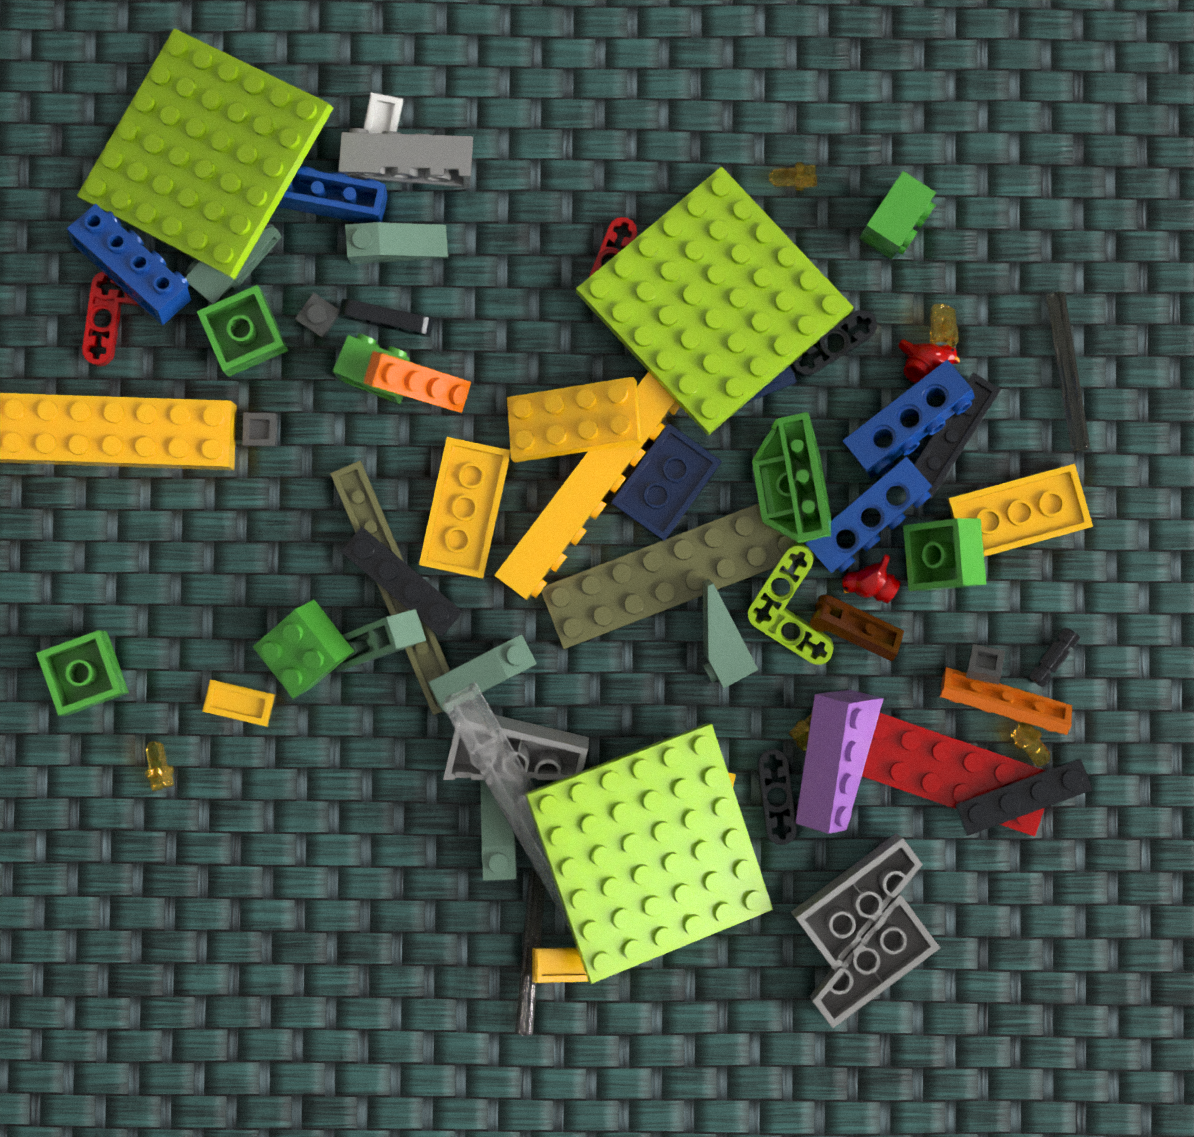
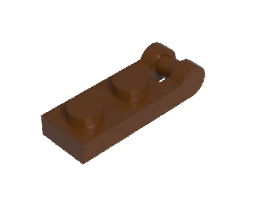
(856, 627)

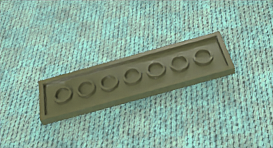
(663, 575)

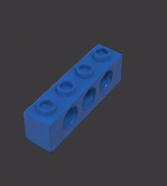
(914, 402)
(902, 475)

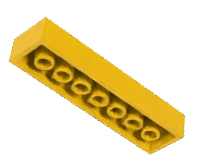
(117, 431)

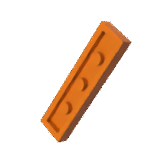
(417, 382)
(1007, 701)

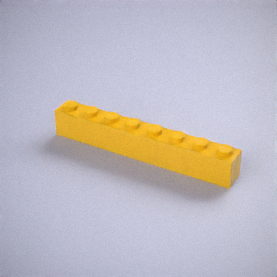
(582, 498)

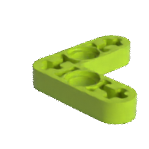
(781, 615)

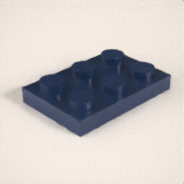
(666, 482)

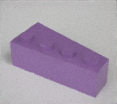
(836, 757)

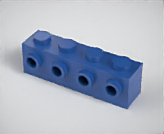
(336, 196)
(129, 263)

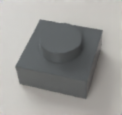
(318, 315)
(260, 429)
(985, 664)

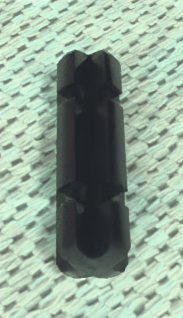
(1054, 657)

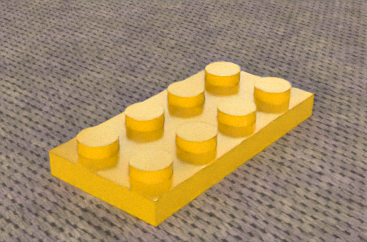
(574, 419)
(465, 508)
(1026, 509)

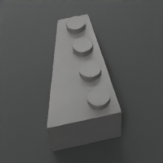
(407, 157)
(541, 750)
(856, 899)
(881, 958)

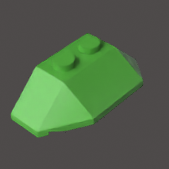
(792, 481)

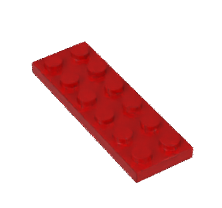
(942, 767)

